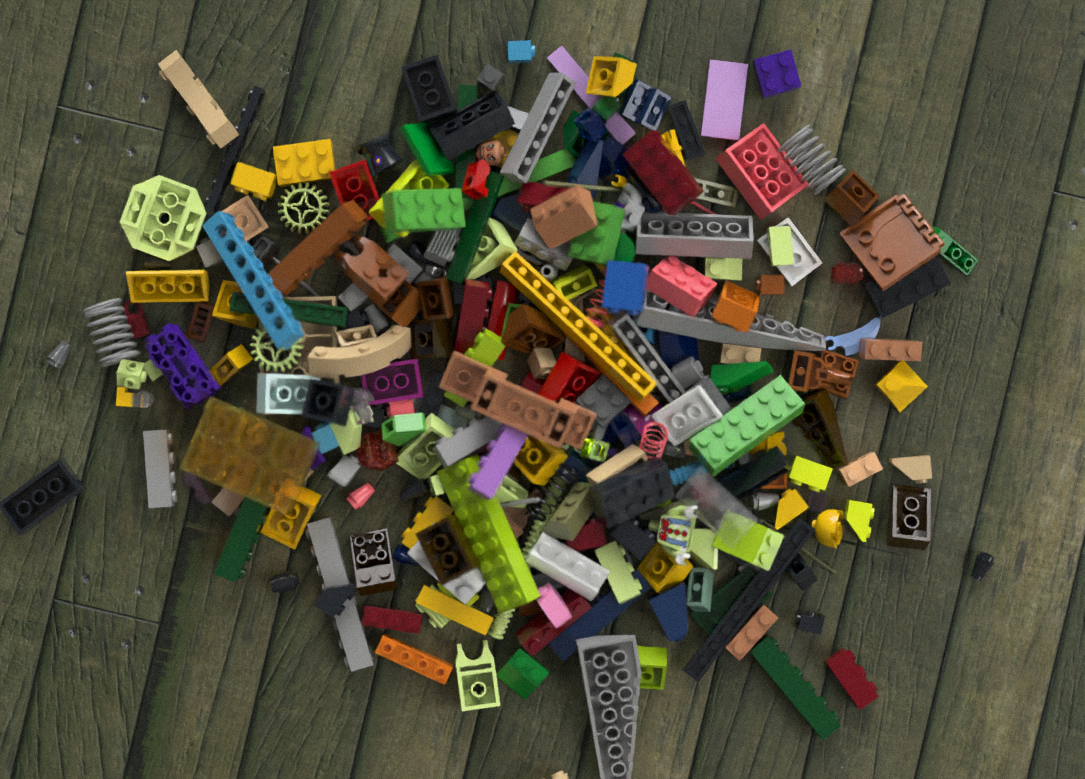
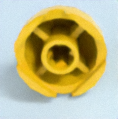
(829, 528)

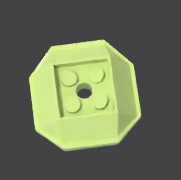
(143, 217)

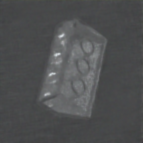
(716, 507)

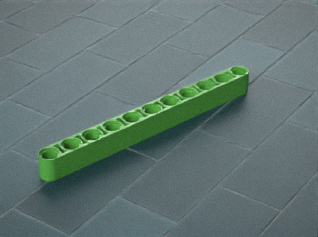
(544, 168)

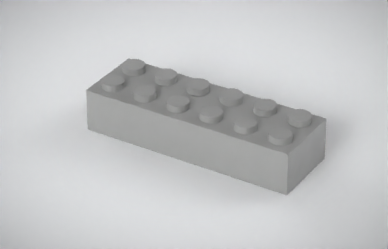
(695, 235)

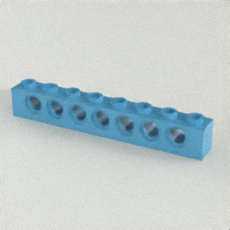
(253, 289)

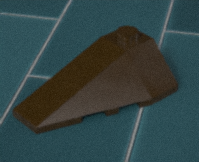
(822, 427)

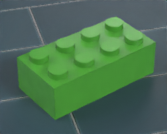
(423, 210)

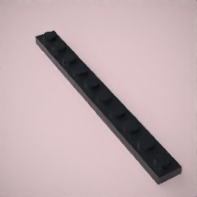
(748, 601)

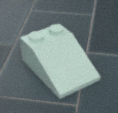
(282, 393)

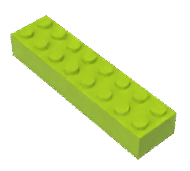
(490, 538)

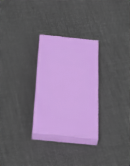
(724, 100)

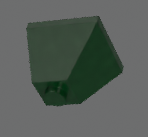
(573, 139)

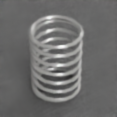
(803, 135)
(105, 307)

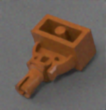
(809, 373)

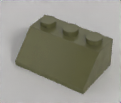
(570, 513)

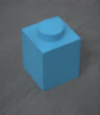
(520, 51)

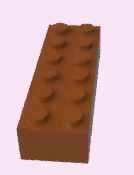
(317, 247)

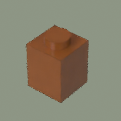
(770, 285)

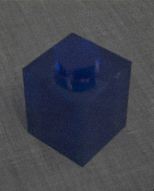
(590, 125)

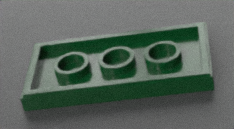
(724, 599)

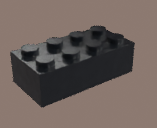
(911, 288)
(632, 492)
(41, 496)

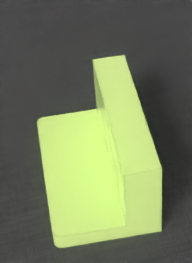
(780, 246)

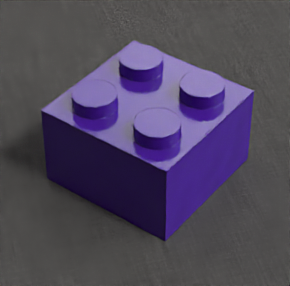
(776, 74)

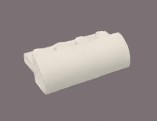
(567, 566)
(463, 587)

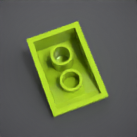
(756, 547)

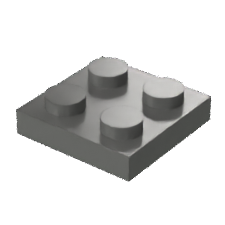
(603, 400)

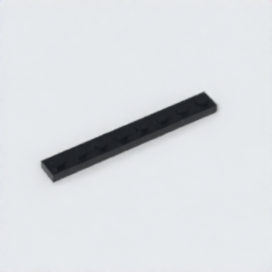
(233, 152)

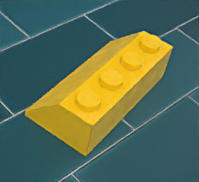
(168, 286)

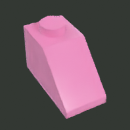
(553, 605)

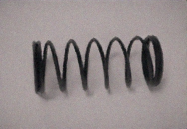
(576, 478)

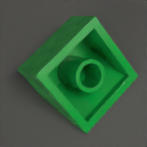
(522, 672)

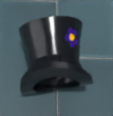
(379, 154)

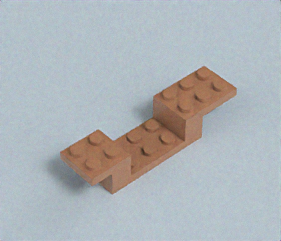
(516, 405)

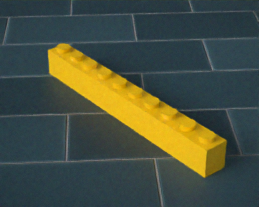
(577, 326)

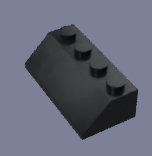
(472, 125)

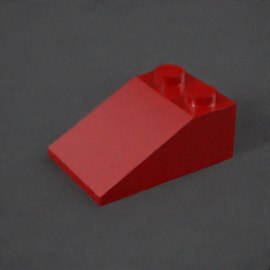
(355, 184)

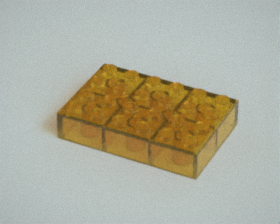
(250, 455)

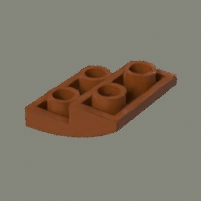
(840, 364)

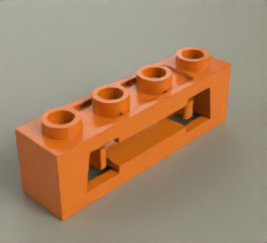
(414, 658)

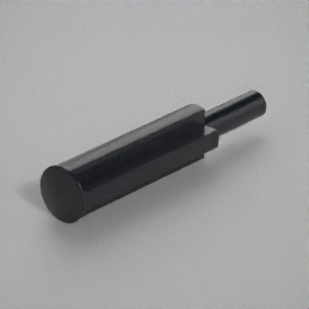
(640, 185)

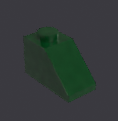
(607, 107)

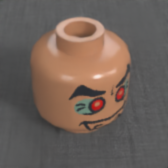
(492, 152)

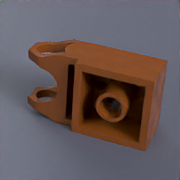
(372, 270)

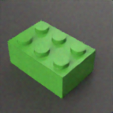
(600, 242)

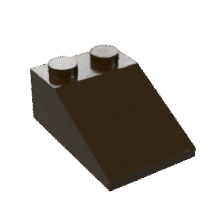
(909, 517)

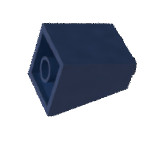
(671, 611)

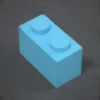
(326, 436)

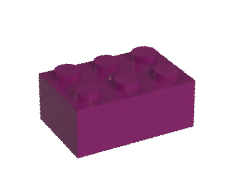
(395, 382)

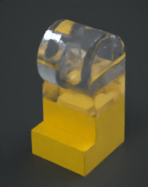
(142, 399)

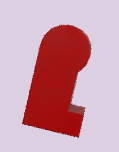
(475, 179)

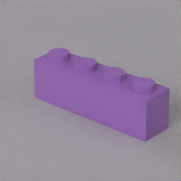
(497, 461)

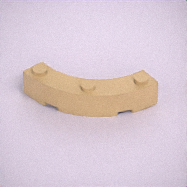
(198, 99)
(360, 358)

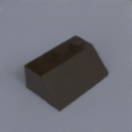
(448, 550)

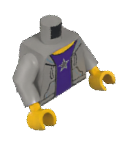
(631, 201)

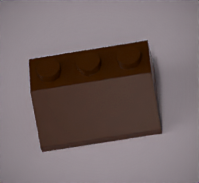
(531, 330)

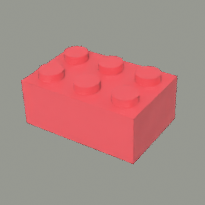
(681, 285)

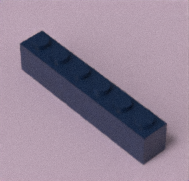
(589, 624)

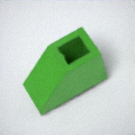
(403, 428)

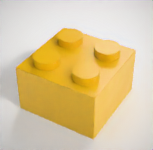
(254, 180)

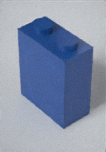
(625, 287)

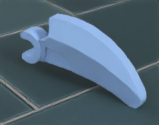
(851, 340)

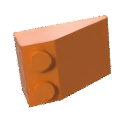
(736, 307)

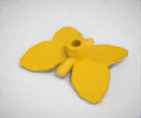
(772, 441)

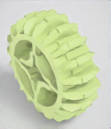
(305, 199)
(276, 355)

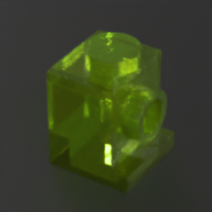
(590, 449)

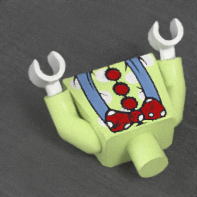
(676, 531)

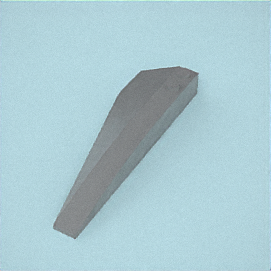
(763, 332)
(612, 692)

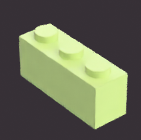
(620, 573)

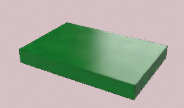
(426, 150)

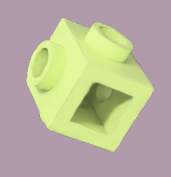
(131, 374)

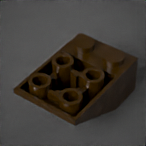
(373, 562)

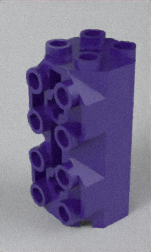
(181, 365)

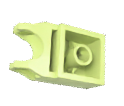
(473, 672)

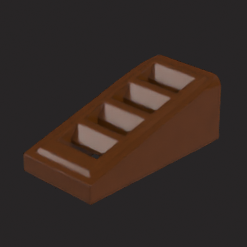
(197, 310)

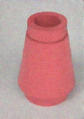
(360, 496)

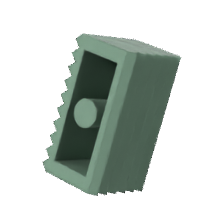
(700, 589)

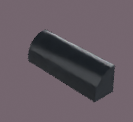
(756, 474)

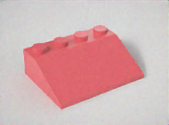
(761, 172)

